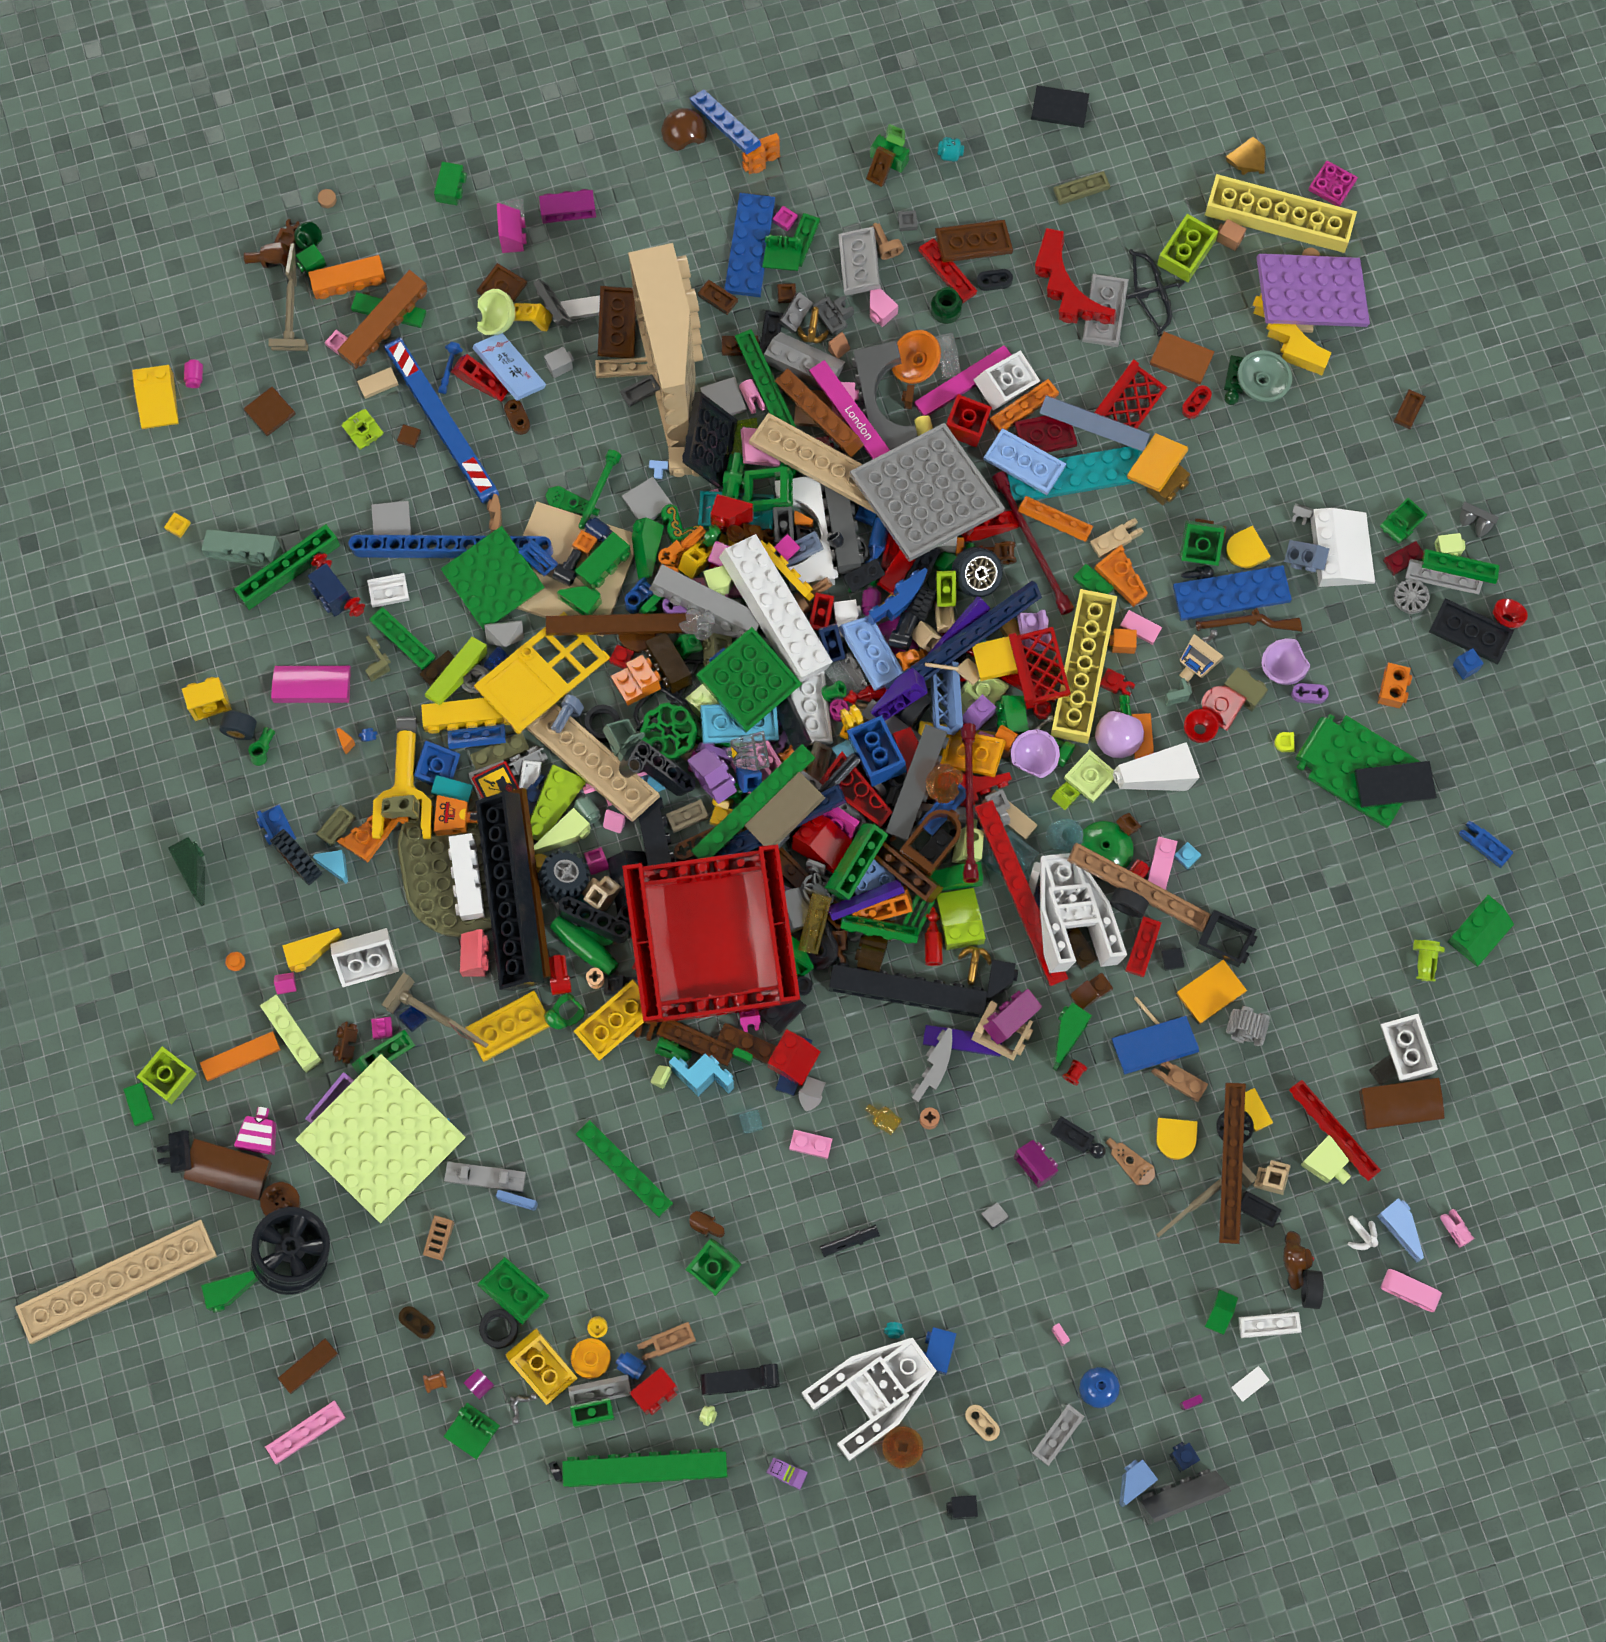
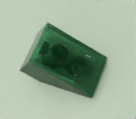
(191, 865)

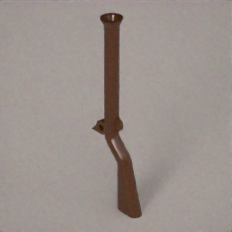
(1287, 624)

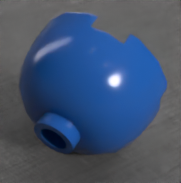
(1091, 1389)

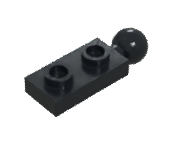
(1077, 1138)

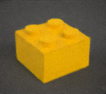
(206, 698)

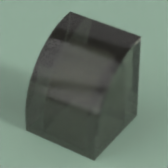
(1384, 1070)

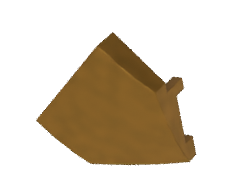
(1248, 157)

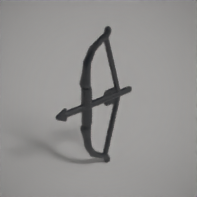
(1142, 293)
(675, 697)

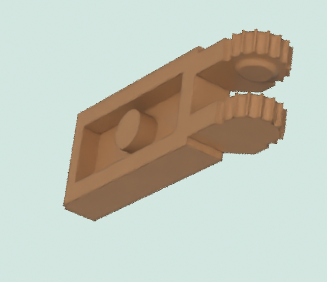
(1181, 1081)
(668, 1341)

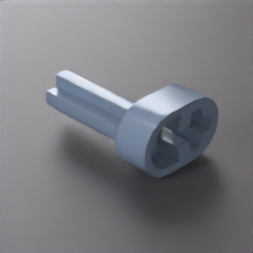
(570, 706)

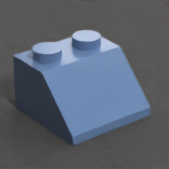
(1135, 1481)

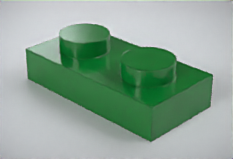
(1092, 580)

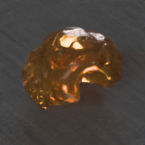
(943, 783)

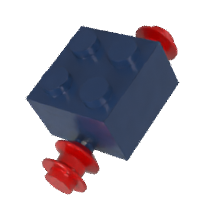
(330, 590)

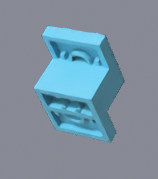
(702, 1074)

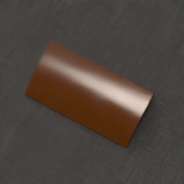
(1402, 1103)
(227, 1169)

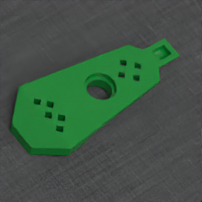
(564, 501)

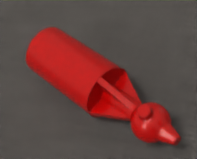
(866, 694)
(933, 941)

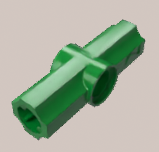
(733, 476)

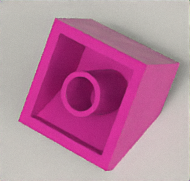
(510, 229)

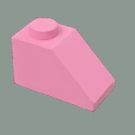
(882, 307)

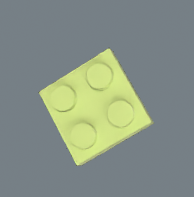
(1090, 776)

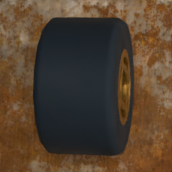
(238, 725)

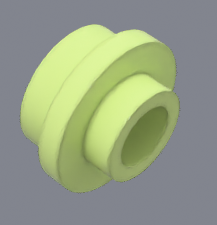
(708, 1415)

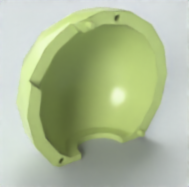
(497, 312)

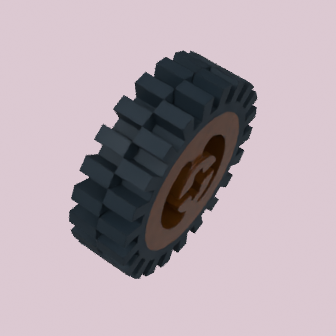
(296, 857)

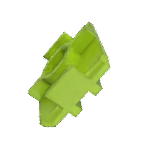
(364, 419)

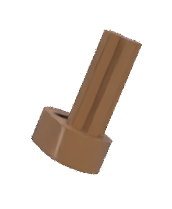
(886, 249)
(819, 587)

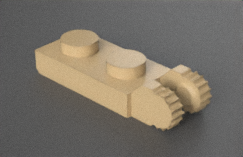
(1114, 538)

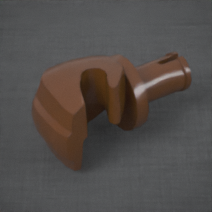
(269, 253)

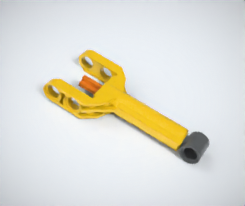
(404, 780)

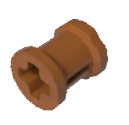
(435, 1381)

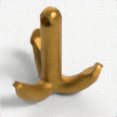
(812, 329)
(974, 960)

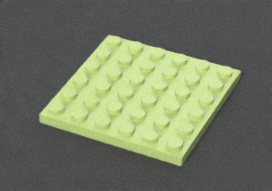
(380, 1138)

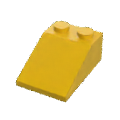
(155, 396)
(541, 1366)

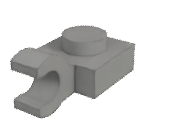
(1001, 804)

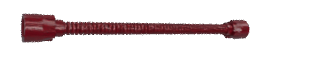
(1063, 602)
(970, 872)

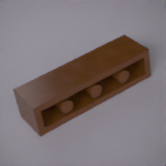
(908, 873)

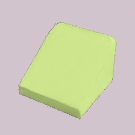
(661, 1076)

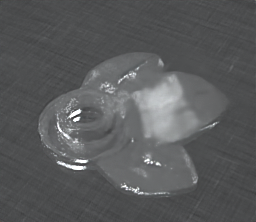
(698, 621)

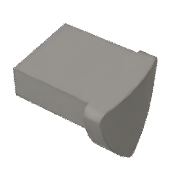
(811, 1093)

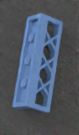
(951, 700)

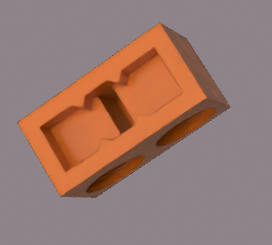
(1390, 684)

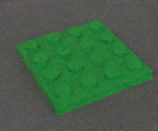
(493, 578)
(748, 679)

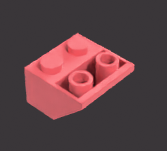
(473, 954)

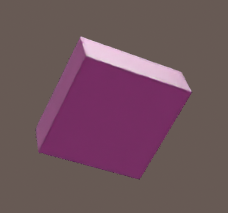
(1187, 1404)

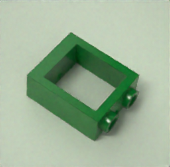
(786, 488)

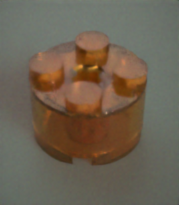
(904, 1436)

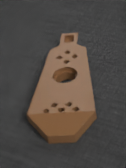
(1136, 1168)

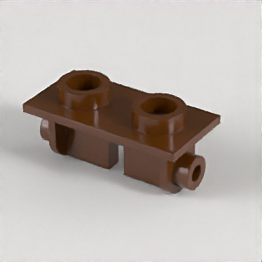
(342, 1049)

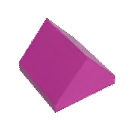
(285, 983)

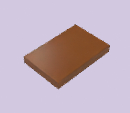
(1182, 358)

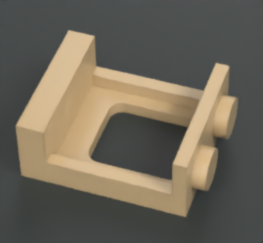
(982, 1037)

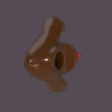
(1296, 1259)

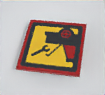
(495, 781)

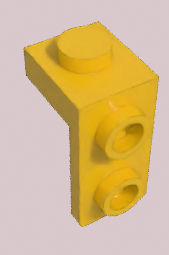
(533, 312)

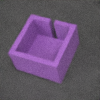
(712, 775)

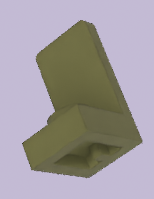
(379, 668)

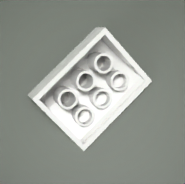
(1349, 544)

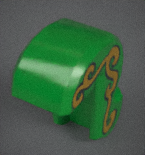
(675, 531)

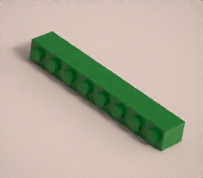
(645, 1468)

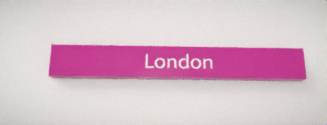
(848, 409)

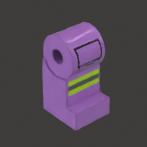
(787, 1473)

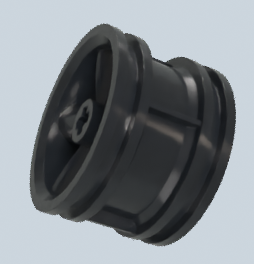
(301, 1278)

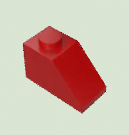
(821, 611)

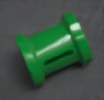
(833, 691)

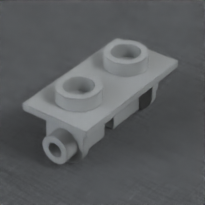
(853, 668)
(533, 755)

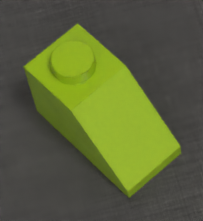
(946, 588)

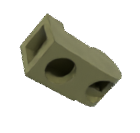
(400, 807)

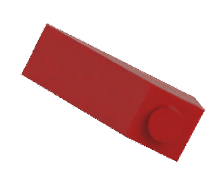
(479, 377)
(999, 524)

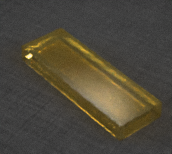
(814, 923)

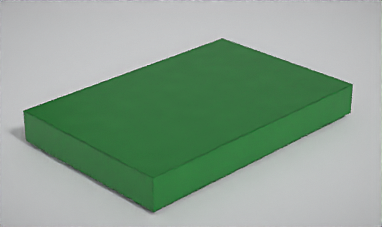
(513, 1290)

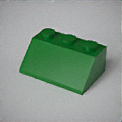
(1481, 931)

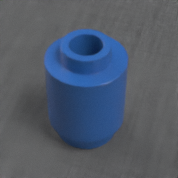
(630, 1365)

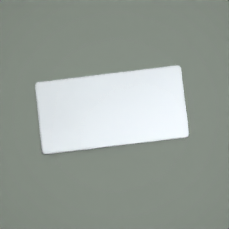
(1250, 1383)

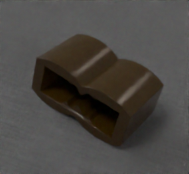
(871, 952)

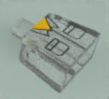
(749, 751)

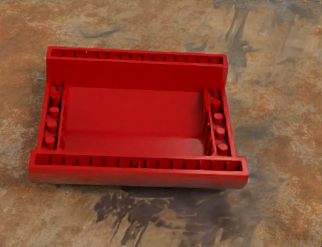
(711, 935)

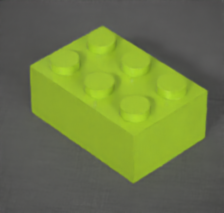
(1187, 248)

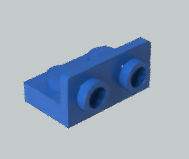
(273, 822)

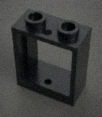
(1234, 924)

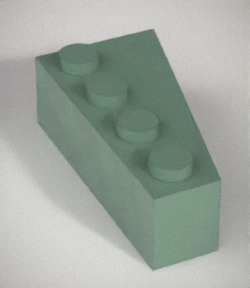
(241, 547)

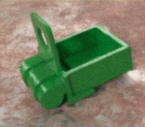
(1403, 521)

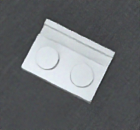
(388, 590)

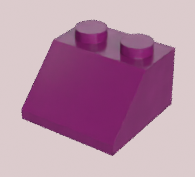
(1036, 1163)

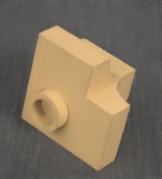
(601, 893)
(1273, 1177)

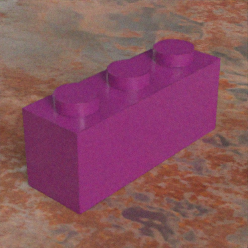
(567, 206)
(1012, 1015)

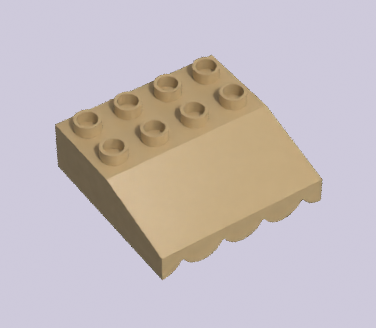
(669, 332)

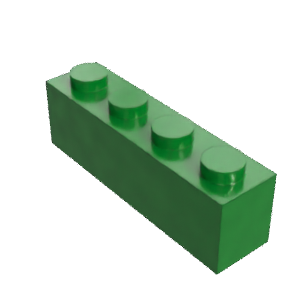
(856, 861)

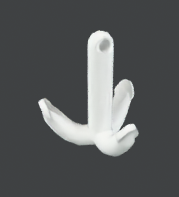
(1370, 1240)

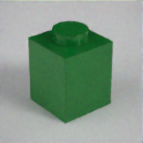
(310, 260)

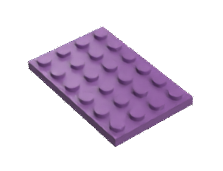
(1312, 290)

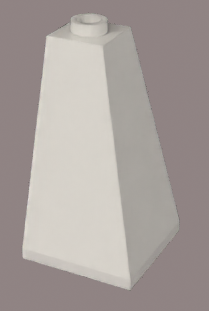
(1164, 770)

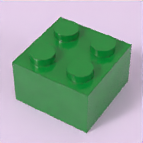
(1202, 543)

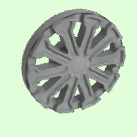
(1411, 596)

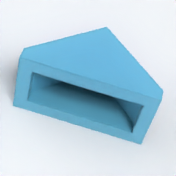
(334, 863)

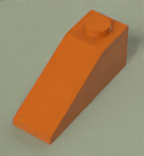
(889, 908)

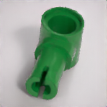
(261, 746)

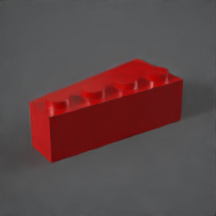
(860, 794)

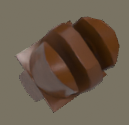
(705, 1224)

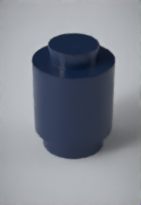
(598, 529)

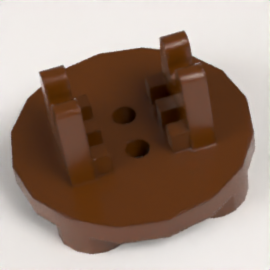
(274, 1194)

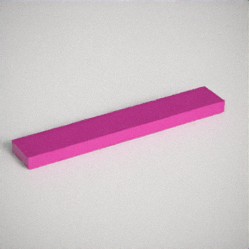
(958, 384)

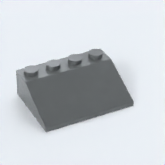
(1182, 1497)

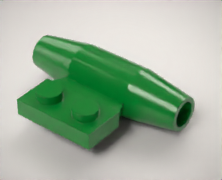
(586, 944)

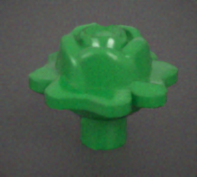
(737, 795)

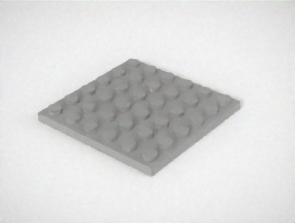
(927, 491)

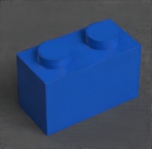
(939, 1348)

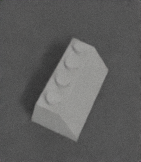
(799, 358)

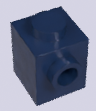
(1184, 1456)

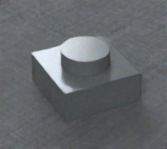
(907, 220)

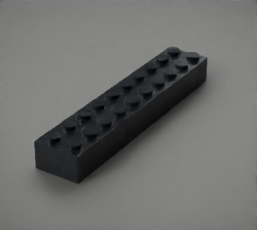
(509, 891)

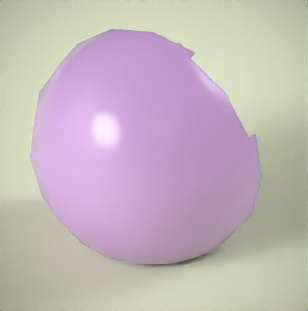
(1285, 662)
(1119, 734)
(1035, 753)

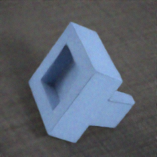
(658, 467)

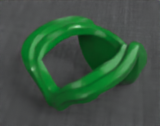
(554, 1019)

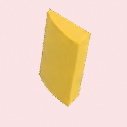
(612, 1021)

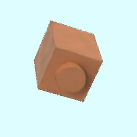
(1230, 234)

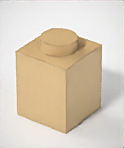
(925, 636)

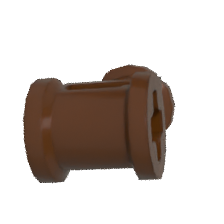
(1001, 549)

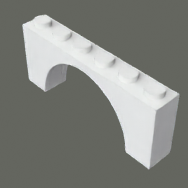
(808, 497)

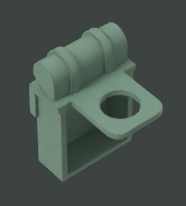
(621, 737)

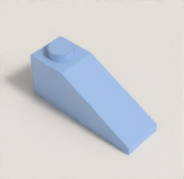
(1402, 1226)

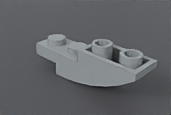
(939, 1058)

